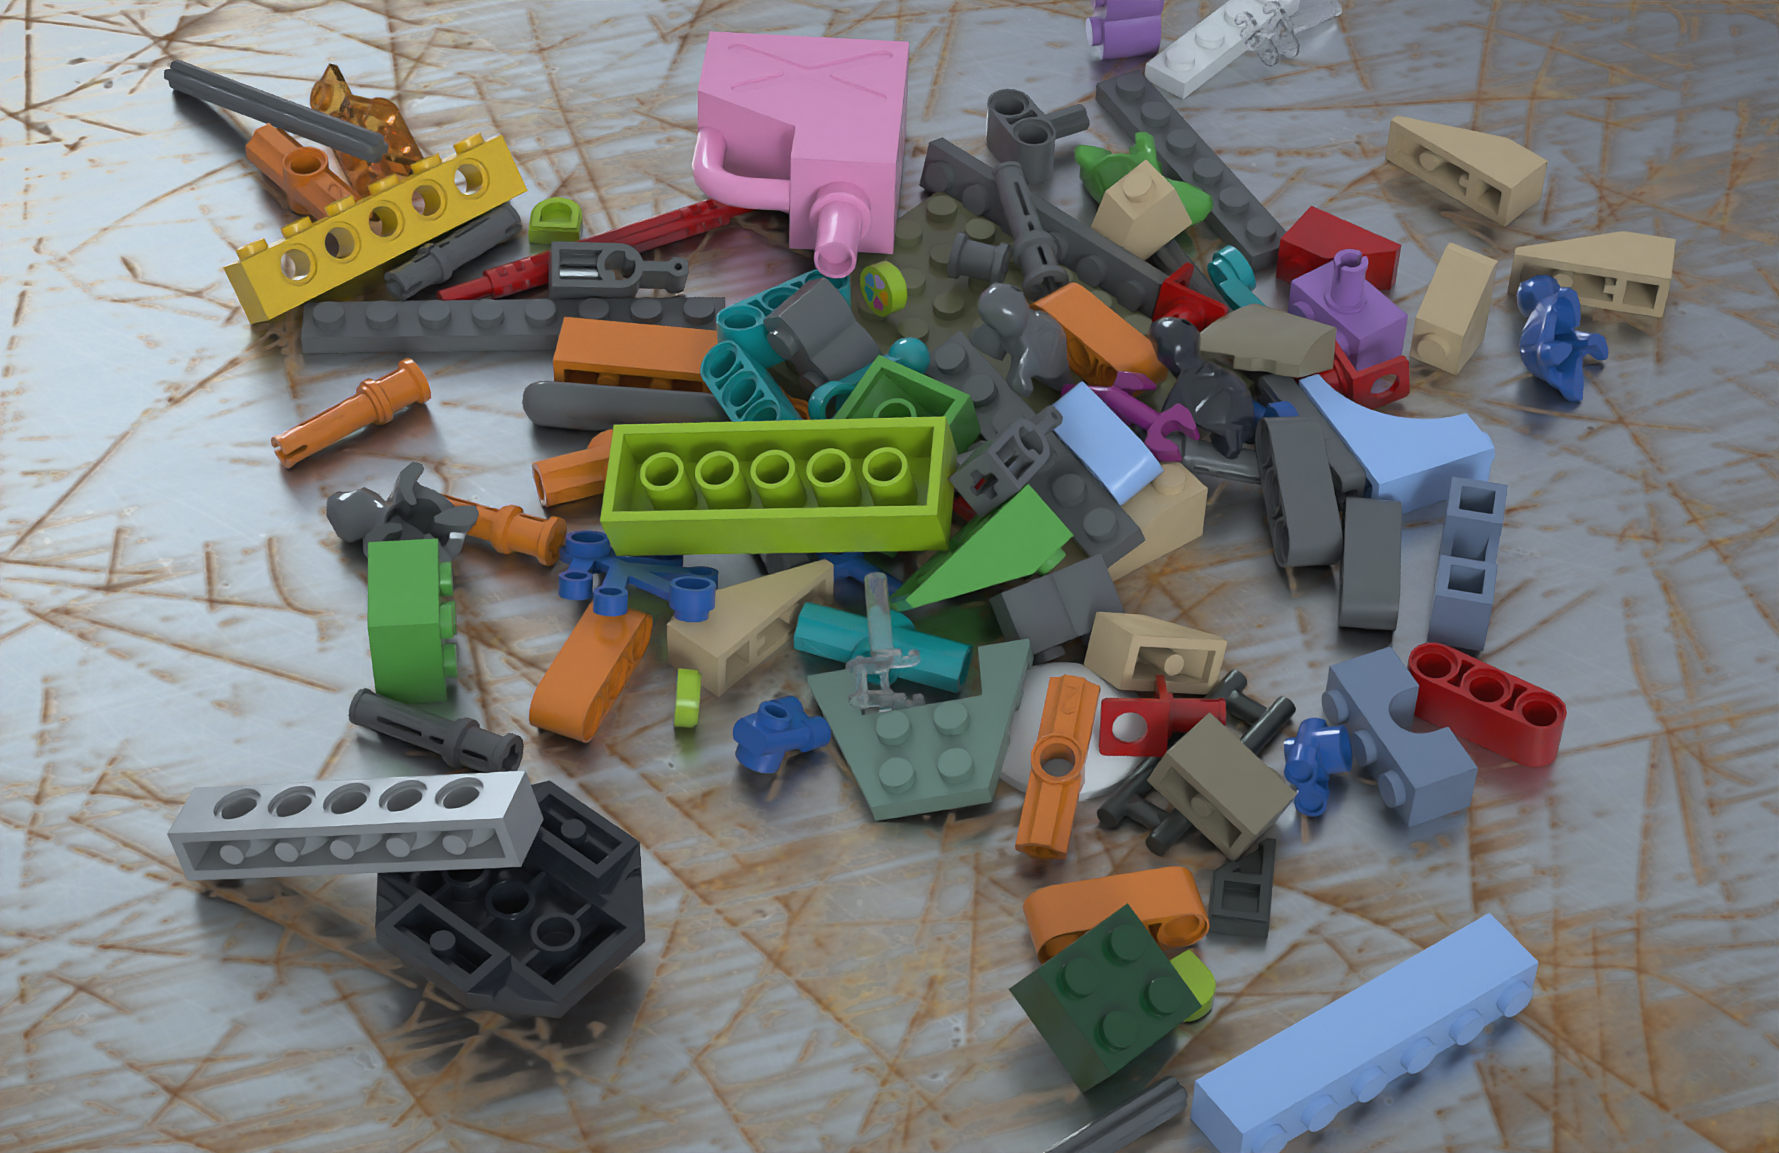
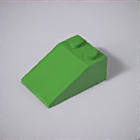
(1003, 545)

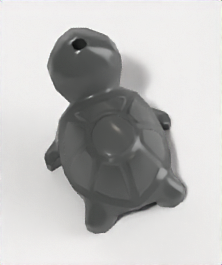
(1028, 335)
(407, 514)

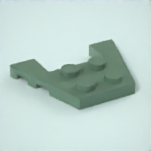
(930, 752)

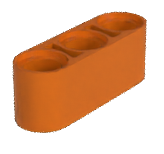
(1099, 338)
(590, 673)
(1160, 897)

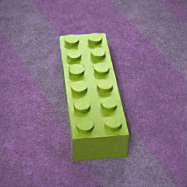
(780, 486)

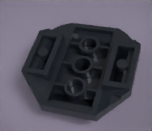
(524, 934)

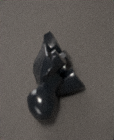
(1210, 393)

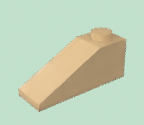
(1470, 166)
(1606, 270)
(1166, 511)
(747, 624)

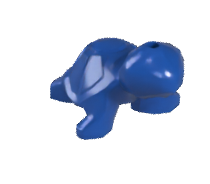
(1549, 340)

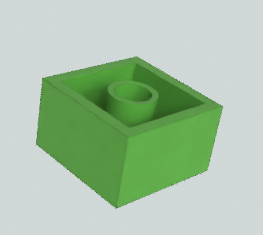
(411, 620)

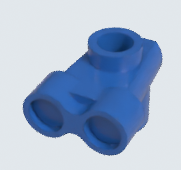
(773, 730)
(1312, 758)

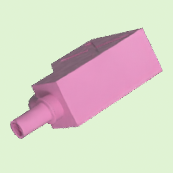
(807, 134)

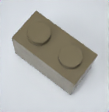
(1221, 786)

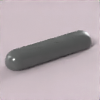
(603, 406)

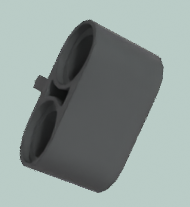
(1026, 135)

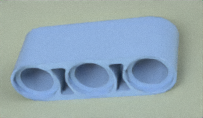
(1104, 444)

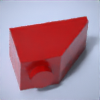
(1320, 236)

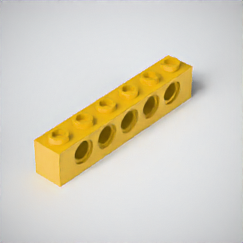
(490, 181)

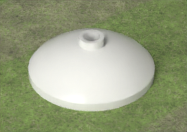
(1102, 772)

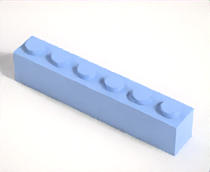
(1365, 1040)

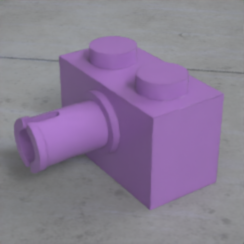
(1339, 295)

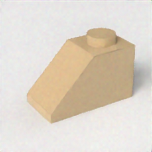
(1141, 212)
(1454, 309)
(1136, 647)

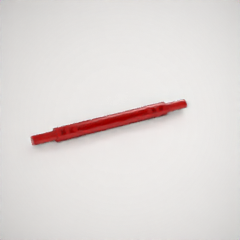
(641, 235)

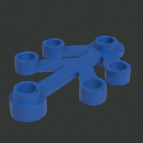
(587, 552)

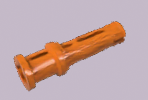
(372, 403)
(514, 530)

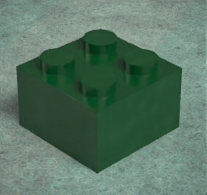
(1105, 998)

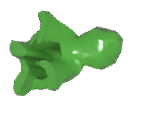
(1103, 169)

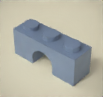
(1467, 564)
(1414, 771)

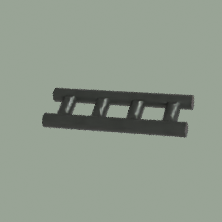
(1171, 826)

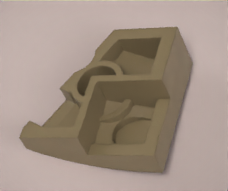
(1270, 341)

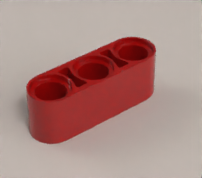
(1487, 705)

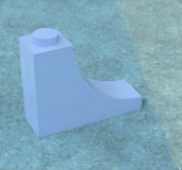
(1402, 455)

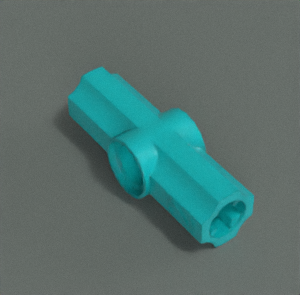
(846, 635)

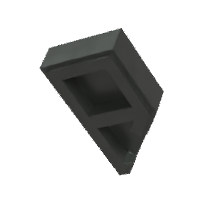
(1243, 894)

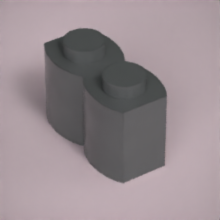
(819, 336)
(1057, 607)

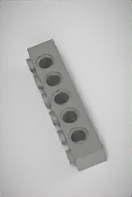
(357, 826)

